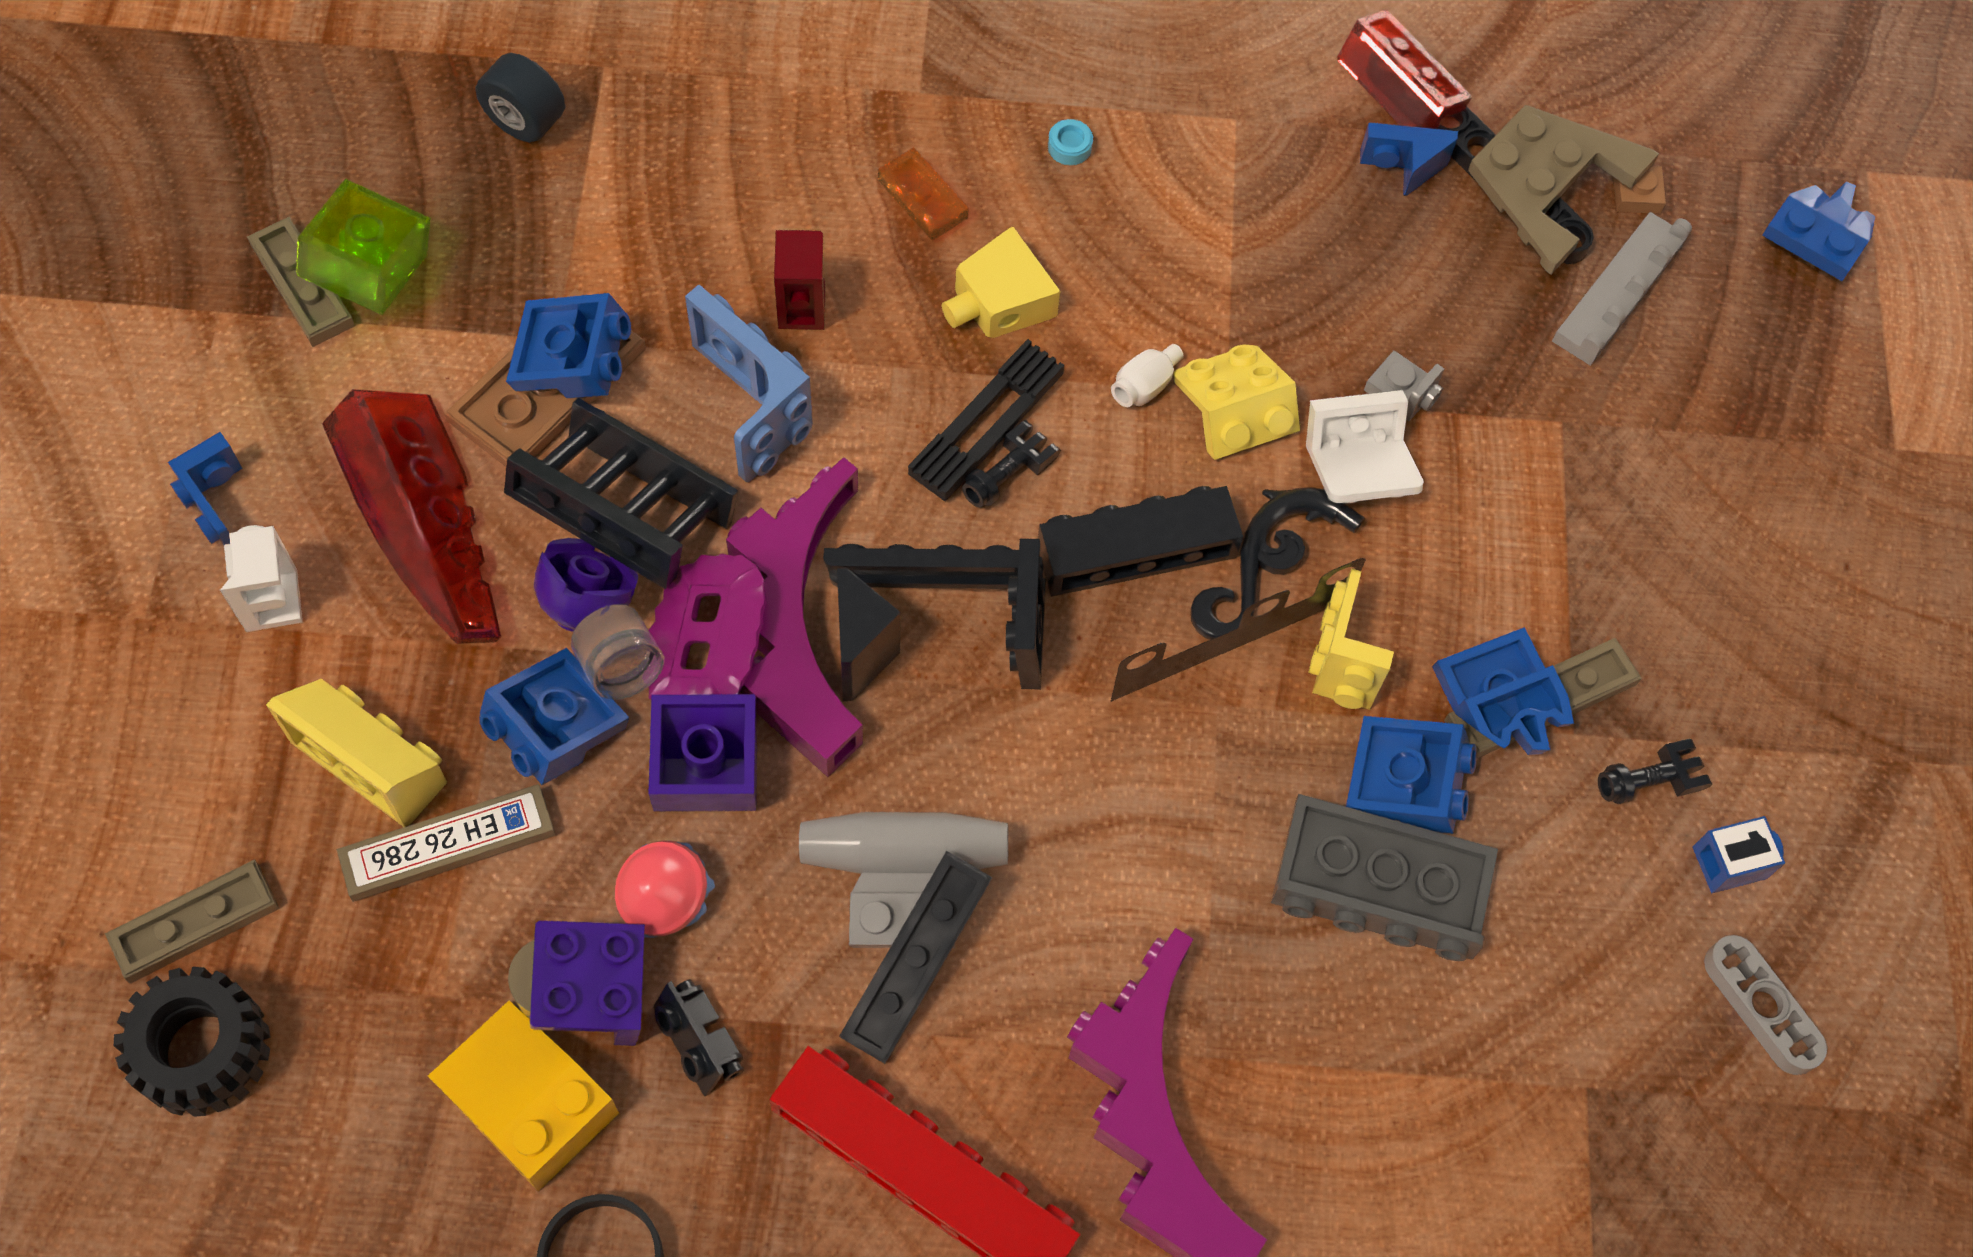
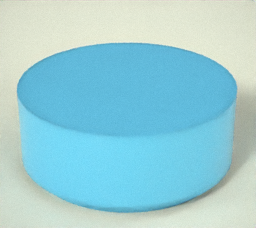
(1070, 142)

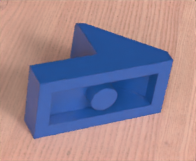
(1415, 149)

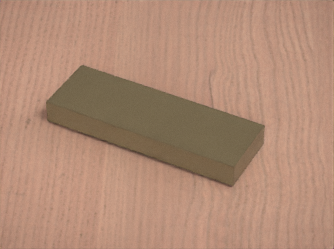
(314, 308)
(191, 921)

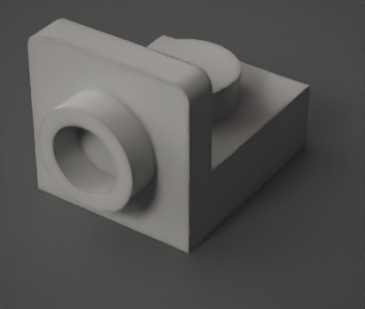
(1400, 374)

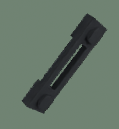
(941, 465)

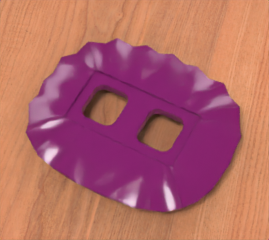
(731, 635)

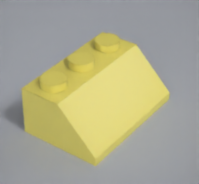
(360, 748)

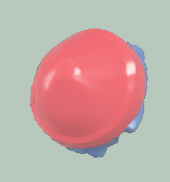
(663, 888)

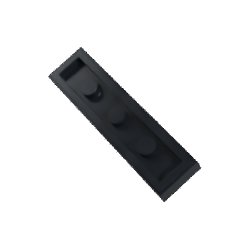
(915, 957)

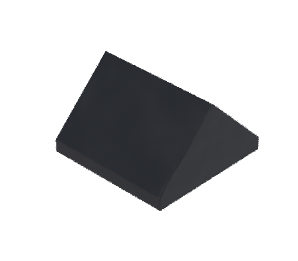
(867, 633)

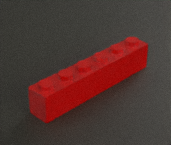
(916, 1164)

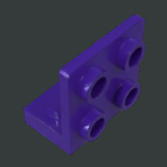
(588, 978)

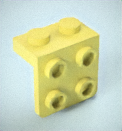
(1241, 399)
(1345, 667)

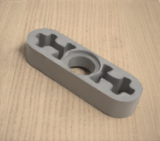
(1788, 1008)

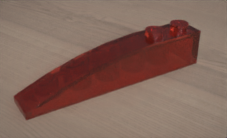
(415, 504)

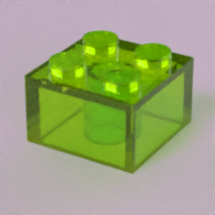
(363, 246)

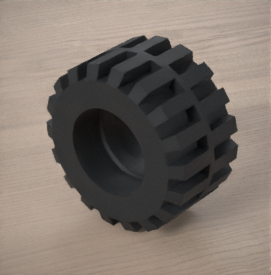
(158, 1018)

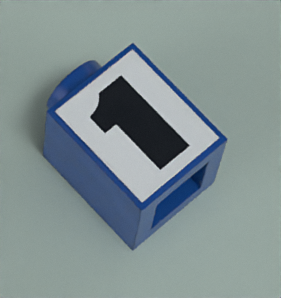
(1739, 854)

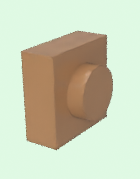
(1644, 196)

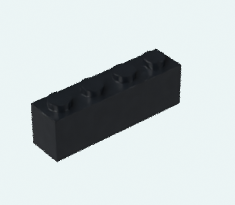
(1139, 540)

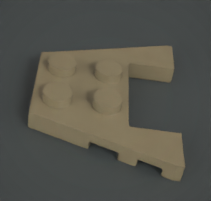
(1537, 161)

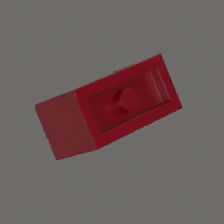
(799, 279)

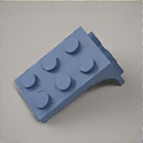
(760, 370)

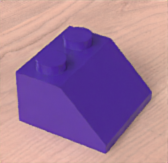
(703, 752)

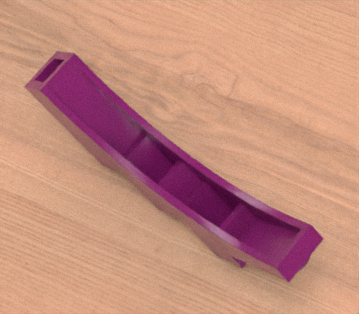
(787, 680)
(1125, 1051)

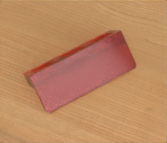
(1401, 72)

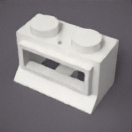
(261, 579)

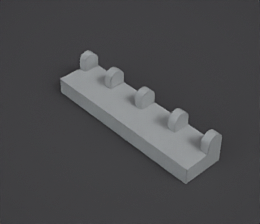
(1621, 287)

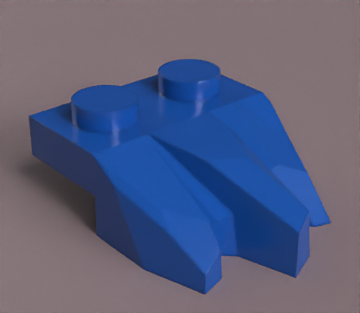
(1822, 228)
(1506, 691)

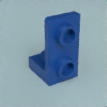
(200, 469)

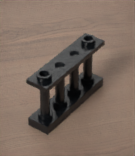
(602, 523)

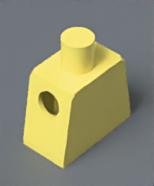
(1002, 288)

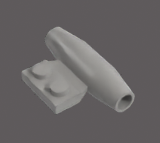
(896, 860)

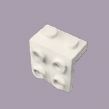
(1361, 447)

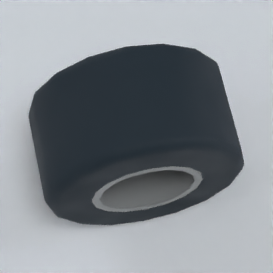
(520, 97)

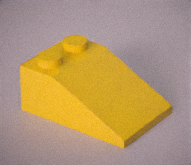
(524, 1095)

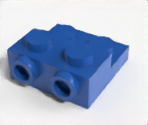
(569, 345)
(549, 716)
(1412, 772)

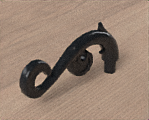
(1274, 560)

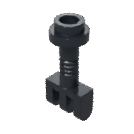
(982, 486)
(1619, 783)

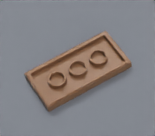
(529, 420)

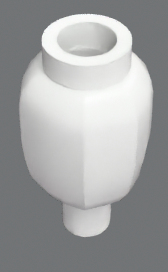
(1145, 376)

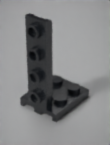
(968, 569)

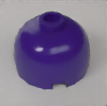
(577, 581)

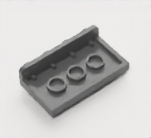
(1385, 878)

